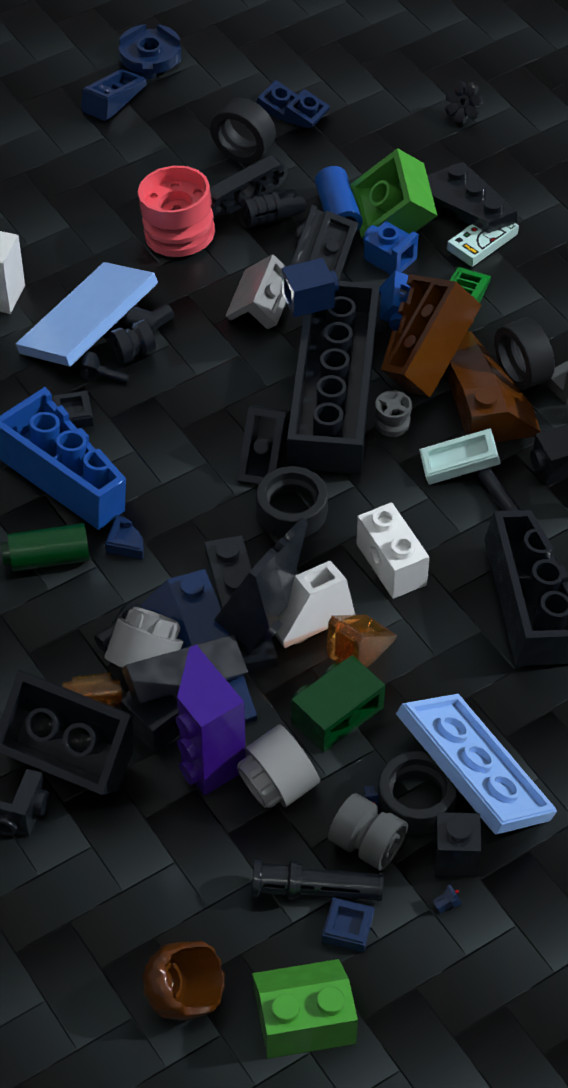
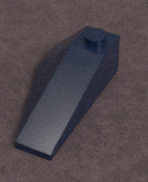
(195, 606)

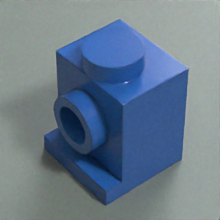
(390, 247)
(392, 297)

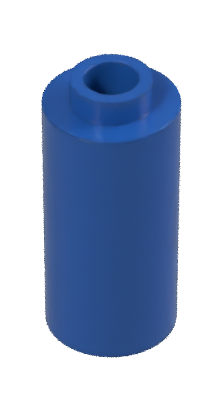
(337, 194)

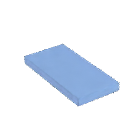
(86, 313)
(476, 763)

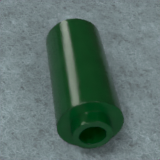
(46, 547)

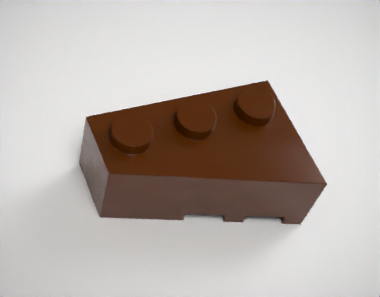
(429, 333)

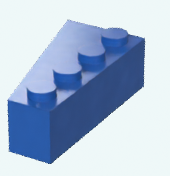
(60, 460)

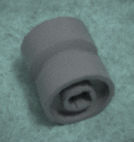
(373, 834)

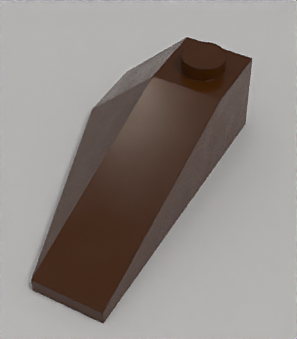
(488, 395)

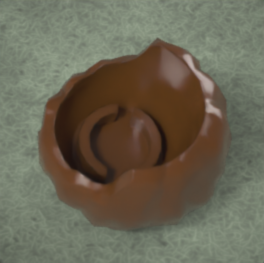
(184, 980)

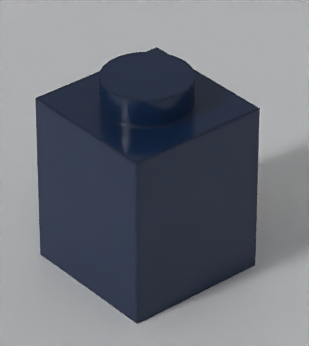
(309, 287)

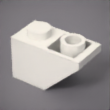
(312, 602)

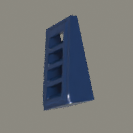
(108, 96)

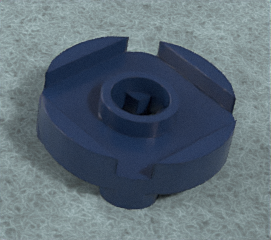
(149, 50)

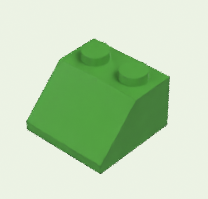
(395, 193)
(305, 1008)

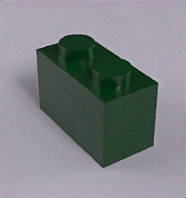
(337, 702)

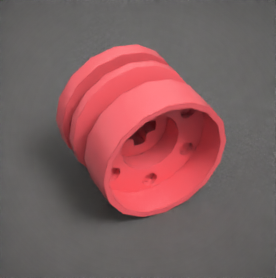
(176, 211)

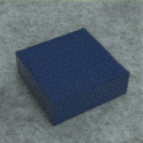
(348, 924)

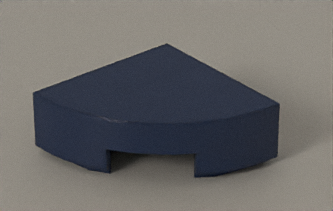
(124, 539)

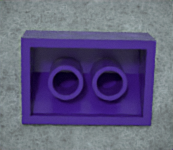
(209, 724)

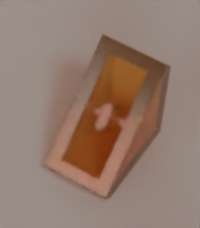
(357, 637)

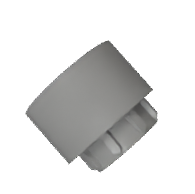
(142, 637)
(277, 768)

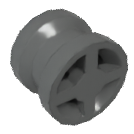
(393, 413)

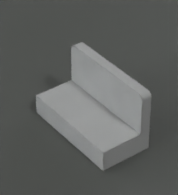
(260, 293)

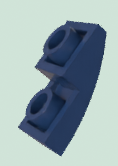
(299, 109)

